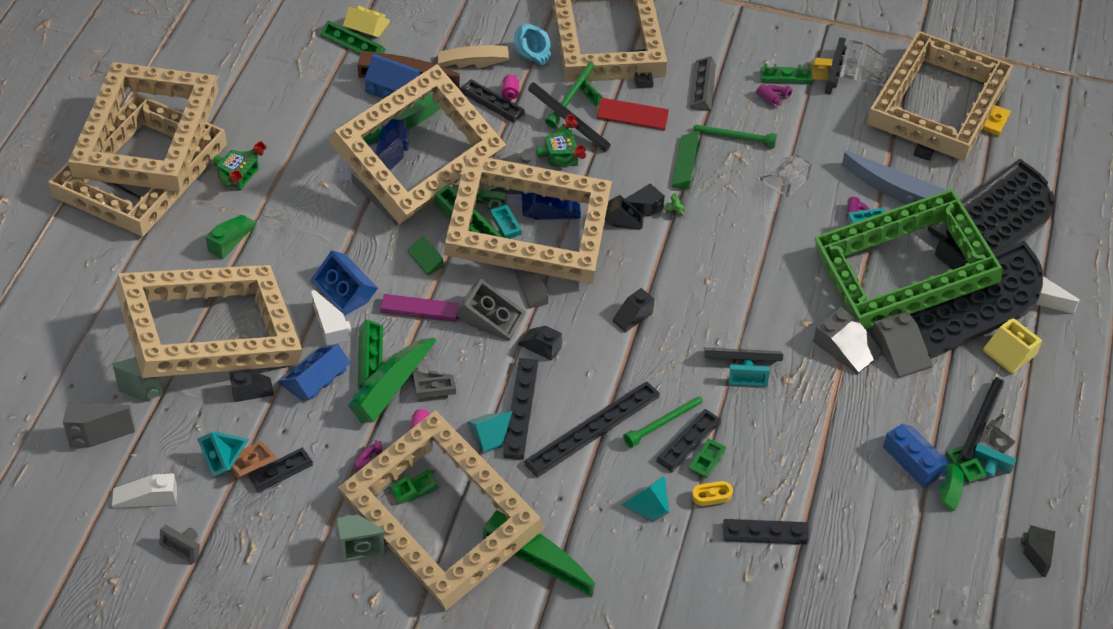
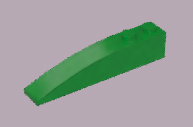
(419, 112)
(445, 201)
(387, 380)
(547, 557)

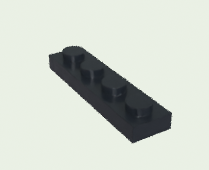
(835, 70)
(765, 531)

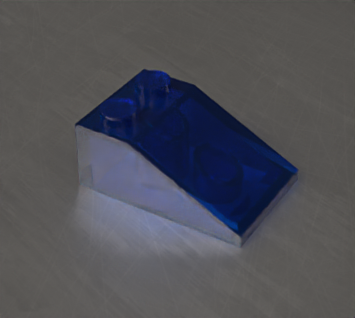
(392, 143)
(548, 207)

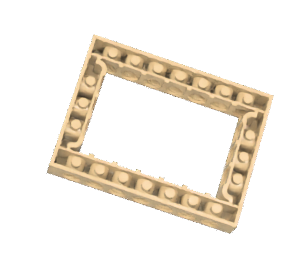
(953, 57)
(610, 65)
(91, 164)
(377, 177)
(140, 219)
(519, 254)
(157, 360)
(482, 560)

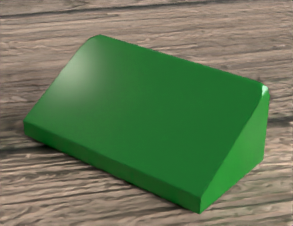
(590, 92)
(426, 255)

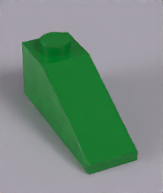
(228, 235)

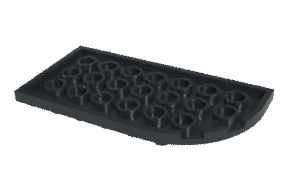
(1008, 207)
(985, 309)

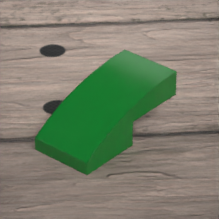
(707, 458)
(972, 469)
(414, 488)
(952, 490)

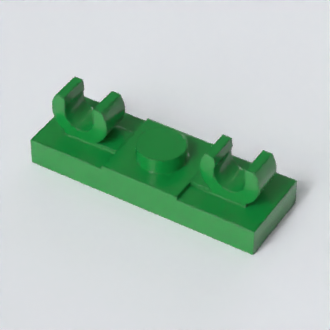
(786, 75)
(486, 195)

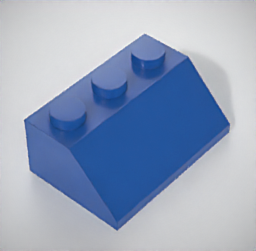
(387, 76)
(343, 283)
(315, 372)
(915, 454)

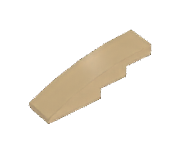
(479, 55)

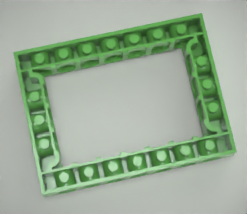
(944, 207)

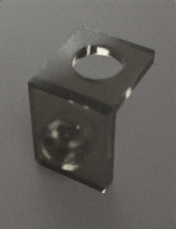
(994, 432)

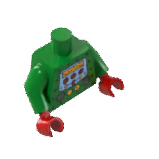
(561, 146)
(239, 166)

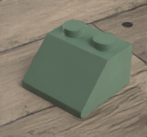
(131, 382)
(359, 538)

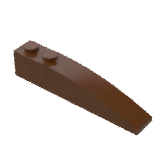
(423, 66)

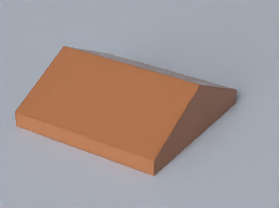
(252, 458)

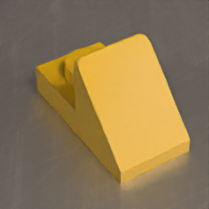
(820, 68)

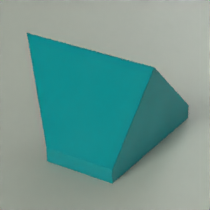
(490, 430)
(221, 450)
(651, 501)

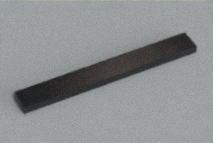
(591, 429)

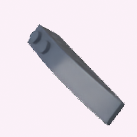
(888, 180)

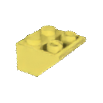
(366, 20)
(1013, 345)

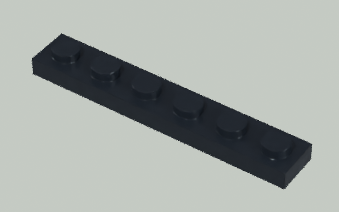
(521, 409)

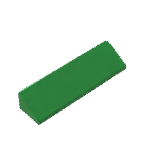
(349, 39)
(685, 160)
(369, 350)

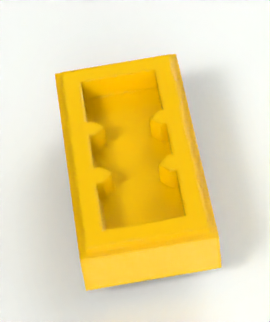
(996, 120)

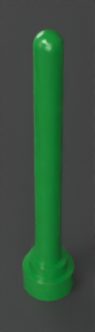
(553, 119)
(769, 139)
(633, 438)

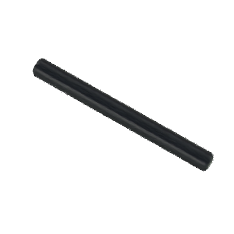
(562, 111)
(982, 419)

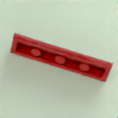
(633, 113)

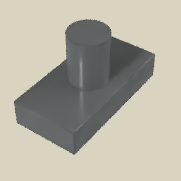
(179, 543)

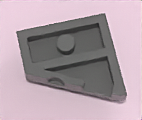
(433, 384)

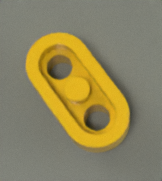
(711, 493)

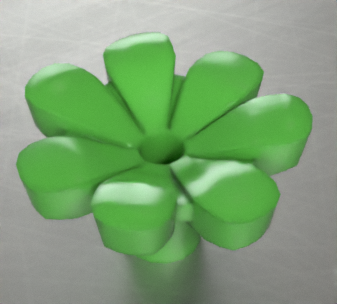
(675, 205)

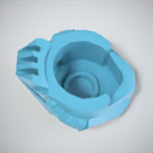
(532, 44)

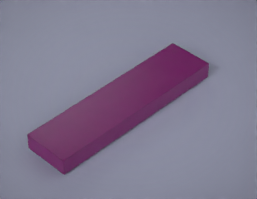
(419, 307)

